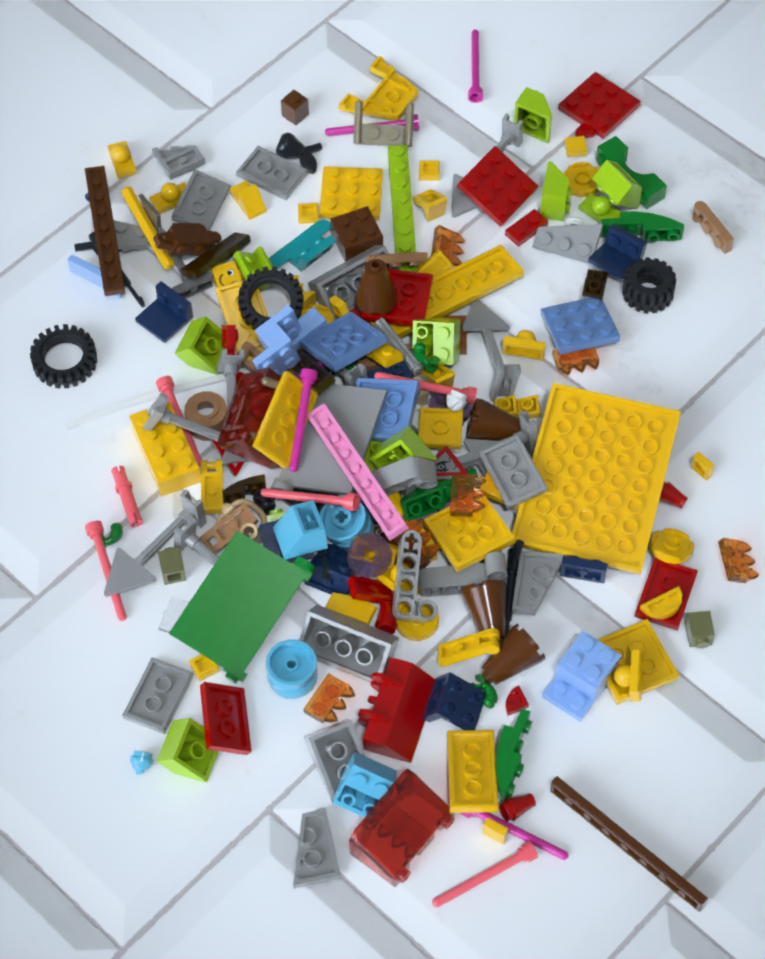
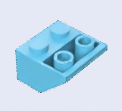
(300, 531)
(363, 784)

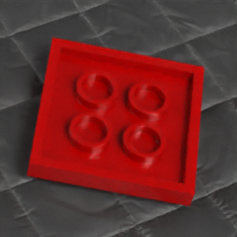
(599, 105)
(497, 186)
(412, 298)

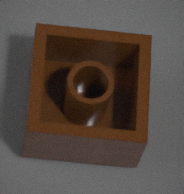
(355, 232)

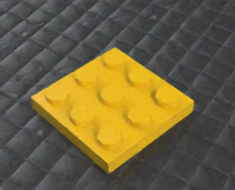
(350, 189)
(469, 538)
(657, 665)

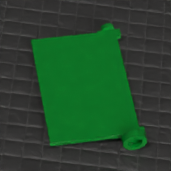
(239, 604)

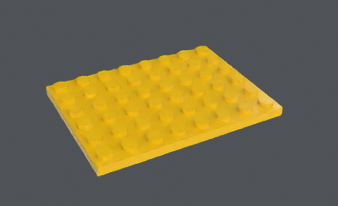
(602, 477)

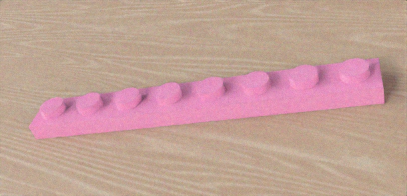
(357, 472)

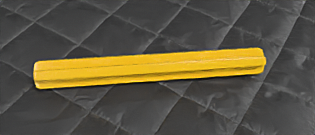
(146, 226)

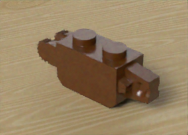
(187, 239)

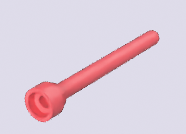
(166, 386)
(469, 391)
(350, 502)
(95, 531)
(525, 853)

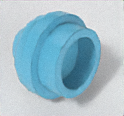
(141, 761)

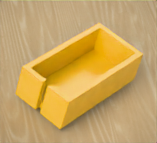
(166, 453)

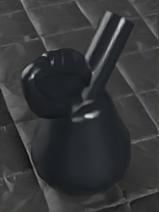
(291, 147)

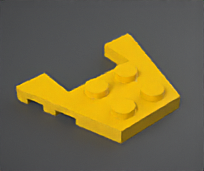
(388, 98)

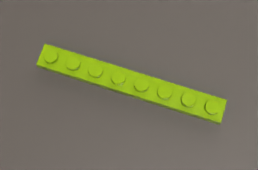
(401, 203)

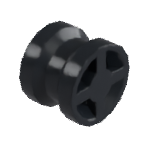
(260, 501)

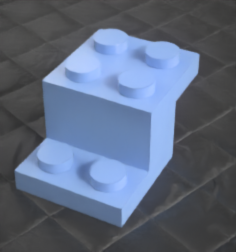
(276, 341)
(581, 676)

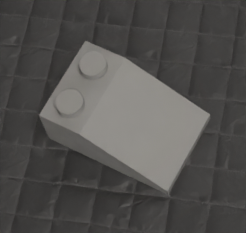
(332, 750)

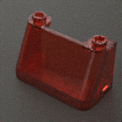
(246, 415)
(399, 827)

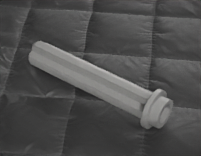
(394, 340)

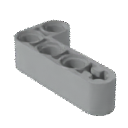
(405, 474)
(410, 576)
(446, 581)

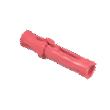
(124, 489)

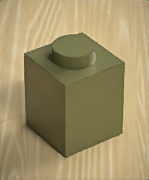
(172, 565)
(699, 629)

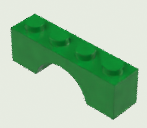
(652, 186)

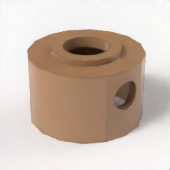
(206, 400)

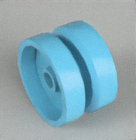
(344, 525)
(292, 669)

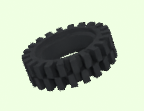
(267, 277)
(46, 342)

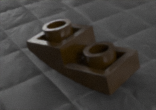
(595, 284)
(243, 487)

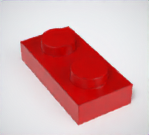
(526, 227)
(369, 590)

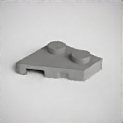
(178, 159)
(129, 237)

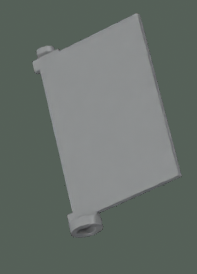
(357, 415)

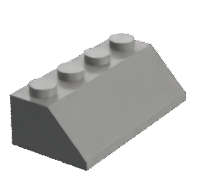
(344, 279)
(347, 643)

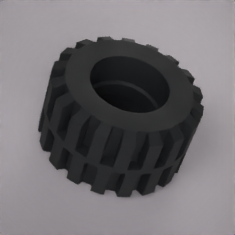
(651, 272)

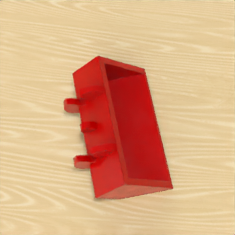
(398, 710)

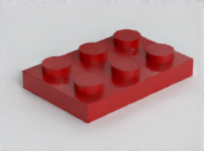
(662, 579)
(225, 718)

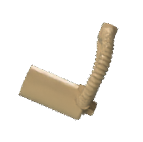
(248, 529)

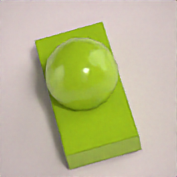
(598, 208)

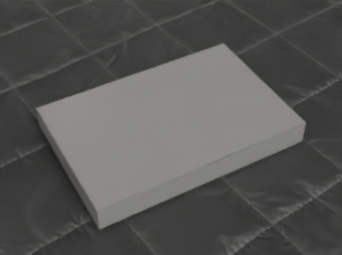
(272, 172)
(201, 200)
(513, 471)
(158, 695)

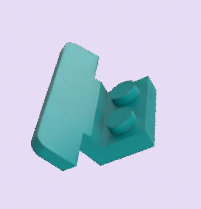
(306, 247)

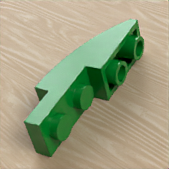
(647, 225)
(425, 501)
(508, 755)

